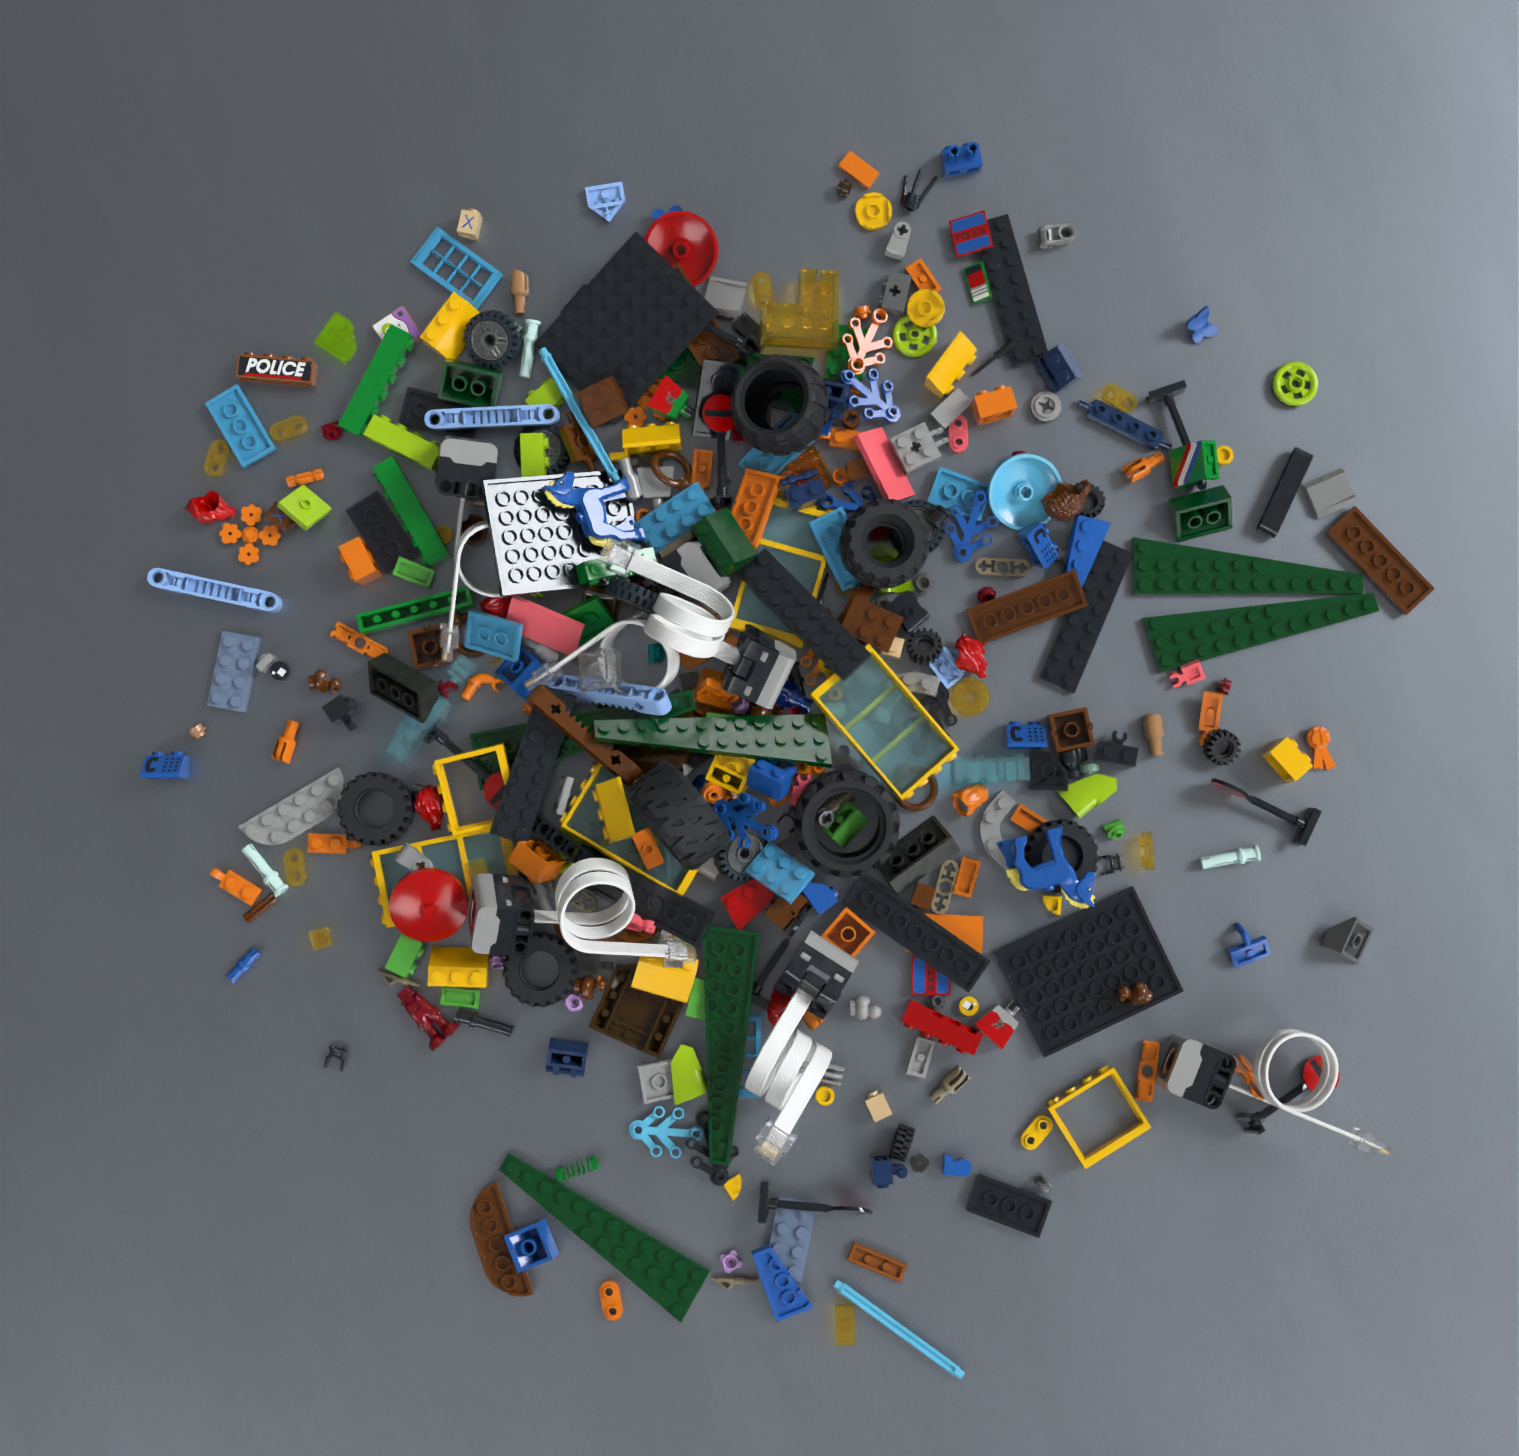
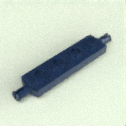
(1125, 424)

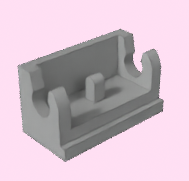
(950, 408)

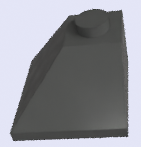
(1348, 939)

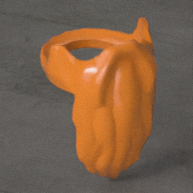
(971, 796)

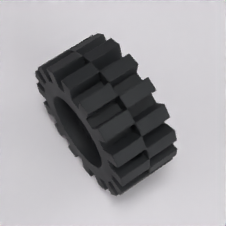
(1098, 503)
(924, 635)
(1230, 752)
(901, 1142)

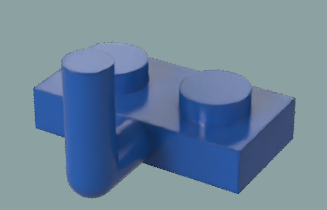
(1250, 949)

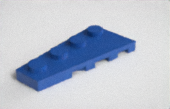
(1084, 545)
(781, 1288)

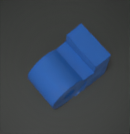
(955, 1167)

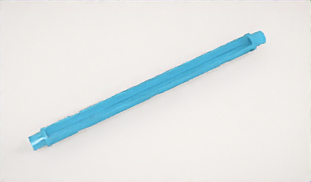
(579, 415)
(898, 1329)

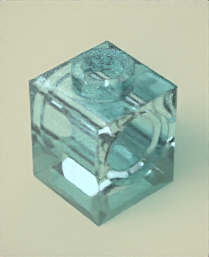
(461, 670)

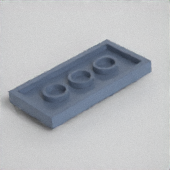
(234, 671)
(792, 1237)

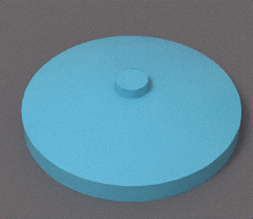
(1019, 487)

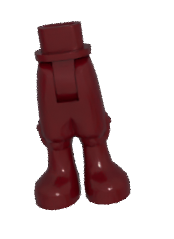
(423, 1014)

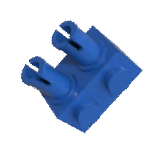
(961, 159)
(769, 779)

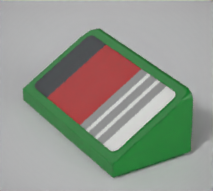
(977, 283)

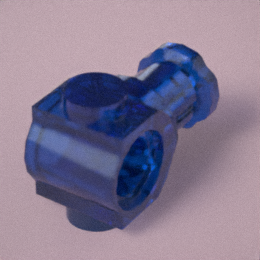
(791, 696)

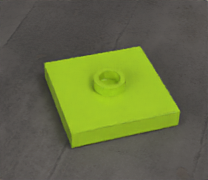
(304, 507)

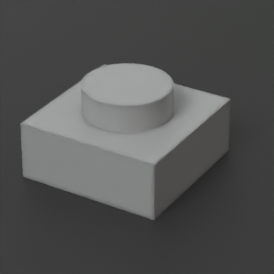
(265, 662)

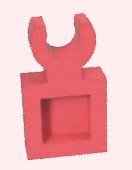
(1190, 673)
(796, 790)
(638, 924)

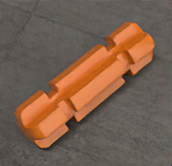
(305, 477)

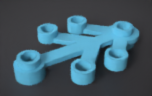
(662, 1131)

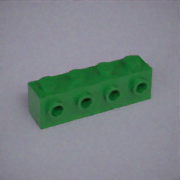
(595, 571)

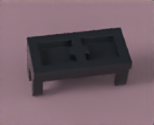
(746, 325)

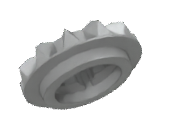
(1042, 398)

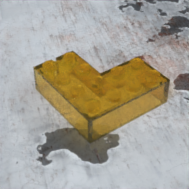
(811, 321)

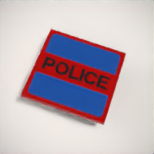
(970, 233)
(927, 980)

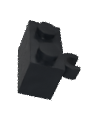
(341, 710)
(1116, 752)

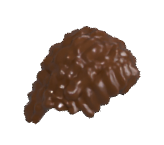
(1066, 500)

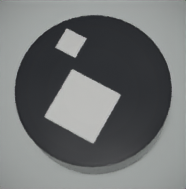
(280, 671)

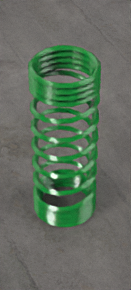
(560, 1174)

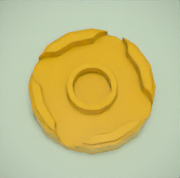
(873, 211)
(925, 308)

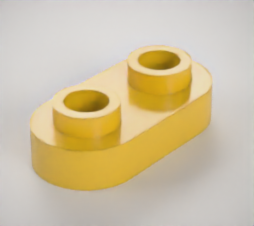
(1034, 1130)

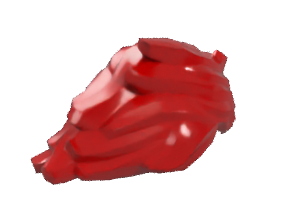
(209, 508)
(496, 606)
(971, 656)
(429, 806)
(776, 1007)

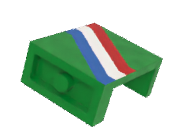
(1194, 463)

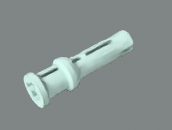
(529, 339)
(1239, 856)
(270, 877)

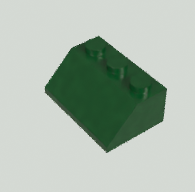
(469, 383)
(1201, 513)
(724, 541)

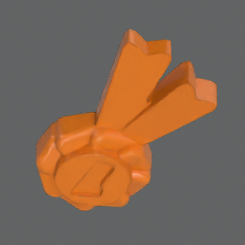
(1319, 738)

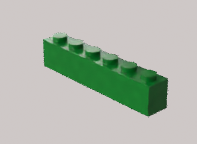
(376, 380)
(411, 511)
(413, 611)

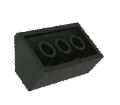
(402, 686)
(918, 855)

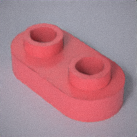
(958, 433)

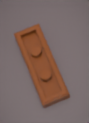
(876, 1261)

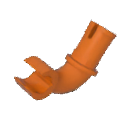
(476, 681)

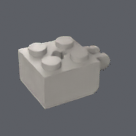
(919, 437)

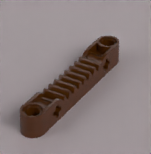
(543, 700)

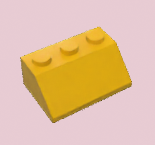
(447, 327)
(951, 366)
(651, 438)
(613, 810)
(458, 967)
(664, 981)

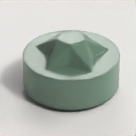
(1089, 769)

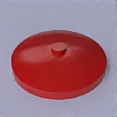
(685, 240)
(428, 904)

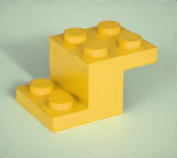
(730, 773)

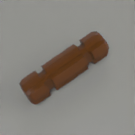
(260, 908)

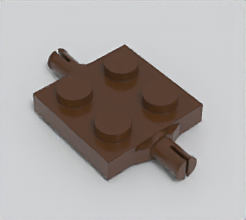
(577, 443)

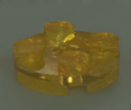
(963, 705)

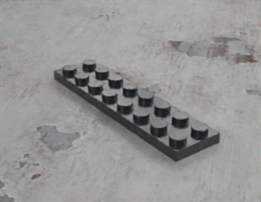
(1012, 294)
(804, 614)
(1082, 627)
(529, 774)
(659, 904)
(916, 932)

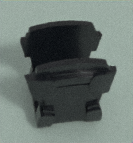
(909, 608)

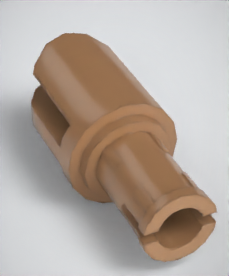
(519, 289)
(1154, 731)

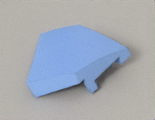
(605, 199)
(946, 668)

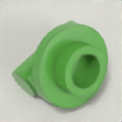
(1114, 829)

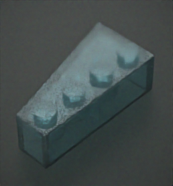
(411, 732)
(990, 769)

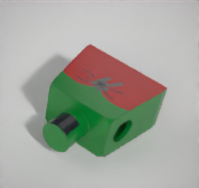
(670, 401)

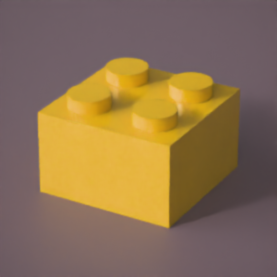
(1287, 759)

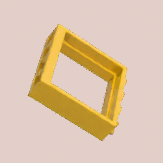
(443, 787)
(1116, 1142)

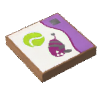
(400, 319)

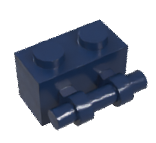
(1062, 366)
(838, 396)
(805, 494)
(566, 1057)
(883, 1171)

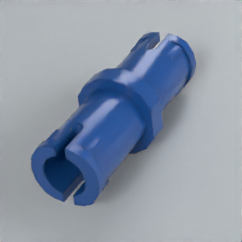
(243, 965)

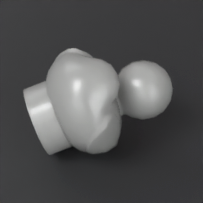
(860, 1008)

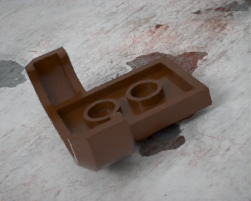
(868, 621)

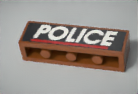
(276, 370)

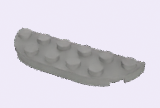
(297, 812)

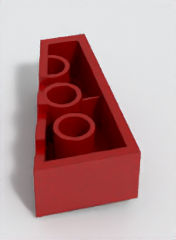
(747, 902)
(942, 1027)

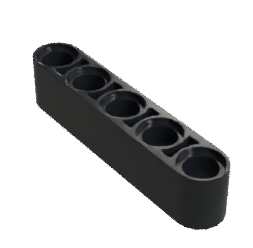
(1284, 492)
(554, 837)

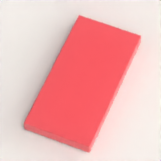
(883, 464)
(546, 625)

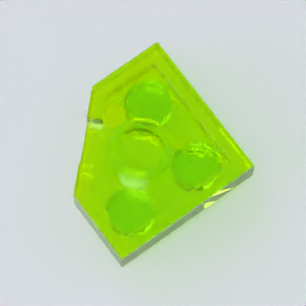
(338, 338)

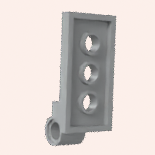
(852, 760)

